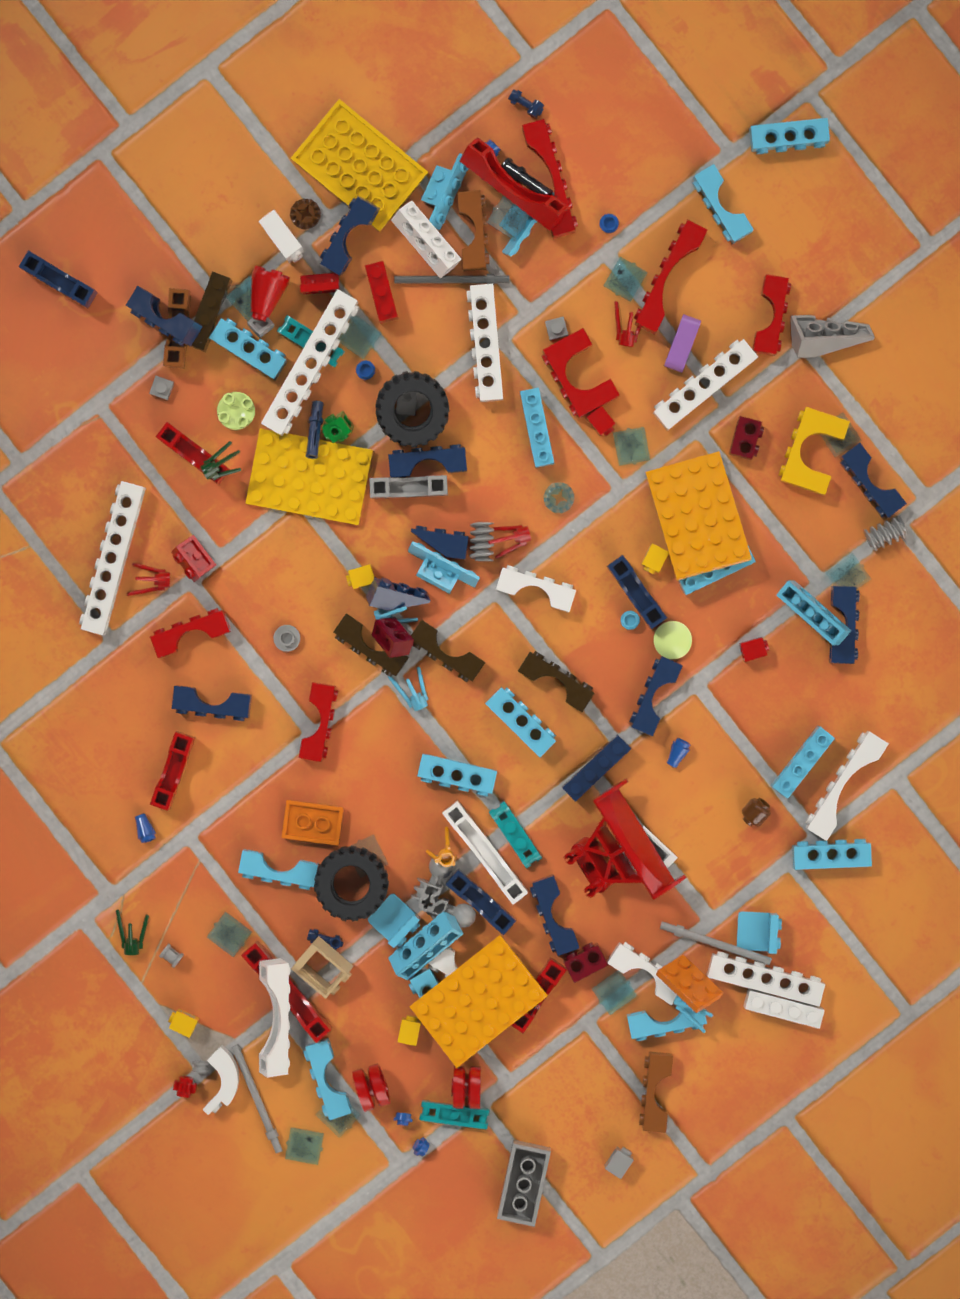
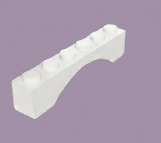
(824, 819)
(485, 852)
(274, 1055)

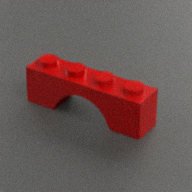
(775, 291)
(187, 448)
(167, 642)
(314, 746)
(173, 771)
(547, 979)

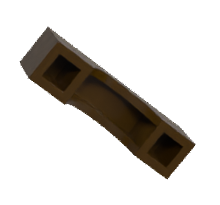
(212, 300)
(350, 631)
(426, 637)
(536, 667)

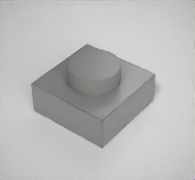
(259, 327)
(556, 328)
(161, 387)

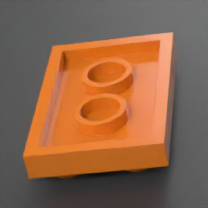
(312, 822)
(689, 983)

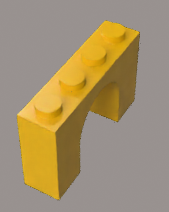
(811, 423)

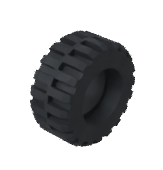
(418, 434)
(351, 909)

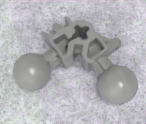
(463, 912)

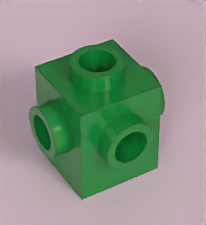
(337, 427)

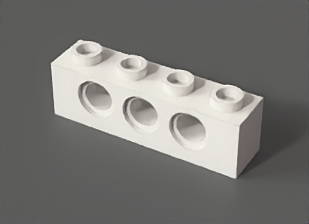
(426, 239)

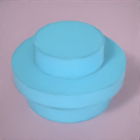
(630, 620)

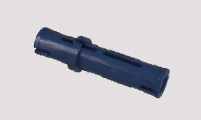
(314, 429)

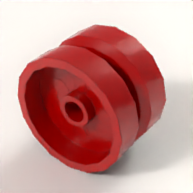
(371, 1087)
(466, 1087)

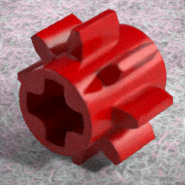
(185, 1086)

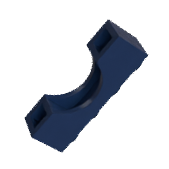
(336, 256)
(58, 279)
(147, 305)
(452, 459)
(857, 462)
(636, 592)
(845, 599)
(187, 699)
(645, 718)
(596, 768)
(481, 901)
(562, 938)

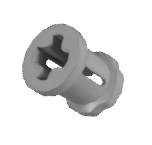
(171, 955)

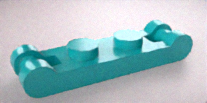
(301, 336)
(515, 834)
(447, 1115)

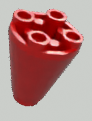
(266, 291)

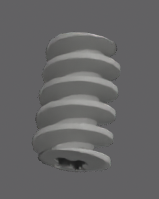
(885, 533)
(481, 541)

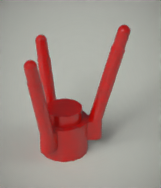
(627, 337)
(521, 535)
(161, 579)

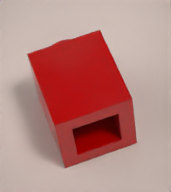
(601, 421)
(754, 649)

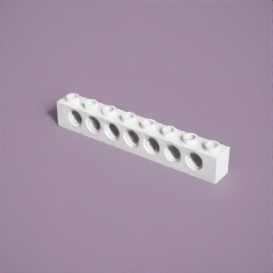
(339, 301)
(136, 494)

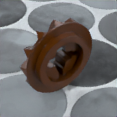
(308, 222)

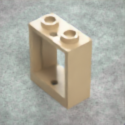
(314, 978)

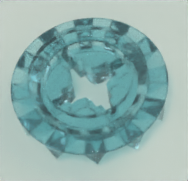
(562, 506)

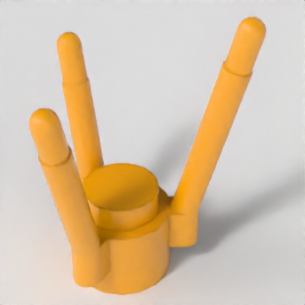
(445, 855)

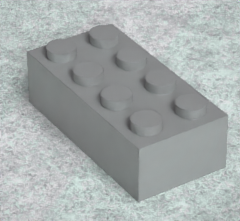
(523, 1183)

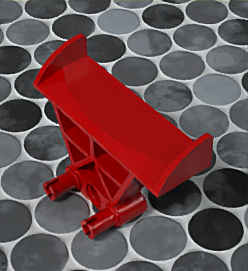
(633, 842)

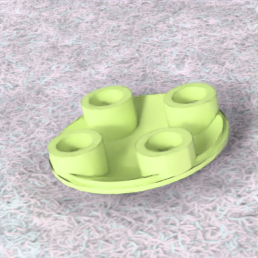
(236, 410)
(672, 640)

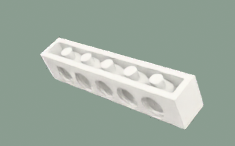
(486, 293)
(746, 357)
(811, 996)

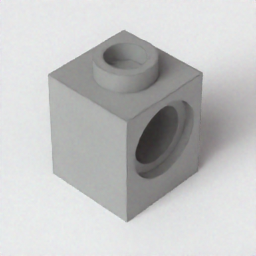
(619, 1162)

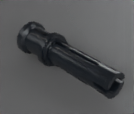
(520, 175)

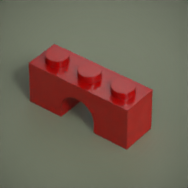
(381, 292)

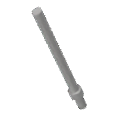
(680, 931)
(271, 1132)

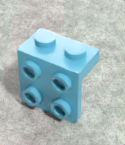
(394, 920)
(759, 931)

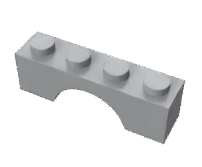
(408, 487)

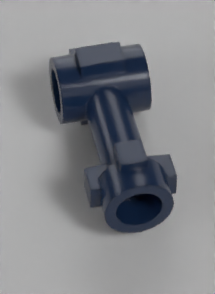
(535, 108)
(335, 942)

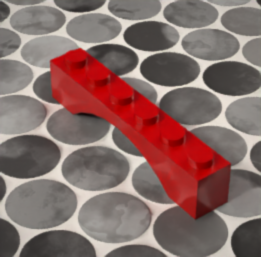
(538, 140)
(483, 162)
(689, 241)
(300, 1006)

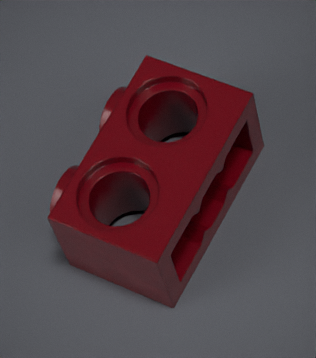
(741, 436)
(392, 637)
(587, 966)

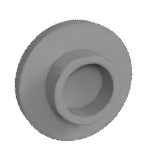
(286, 638)

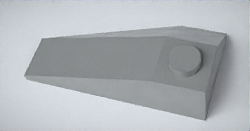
(819, 337)

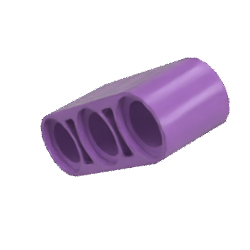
(682, 343)

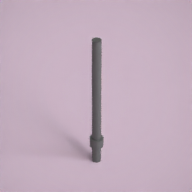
(488, 279)

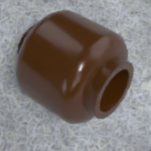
(756, 812)

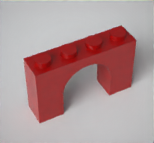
(558, 356)

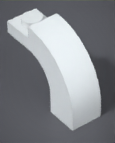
(228, 1070)

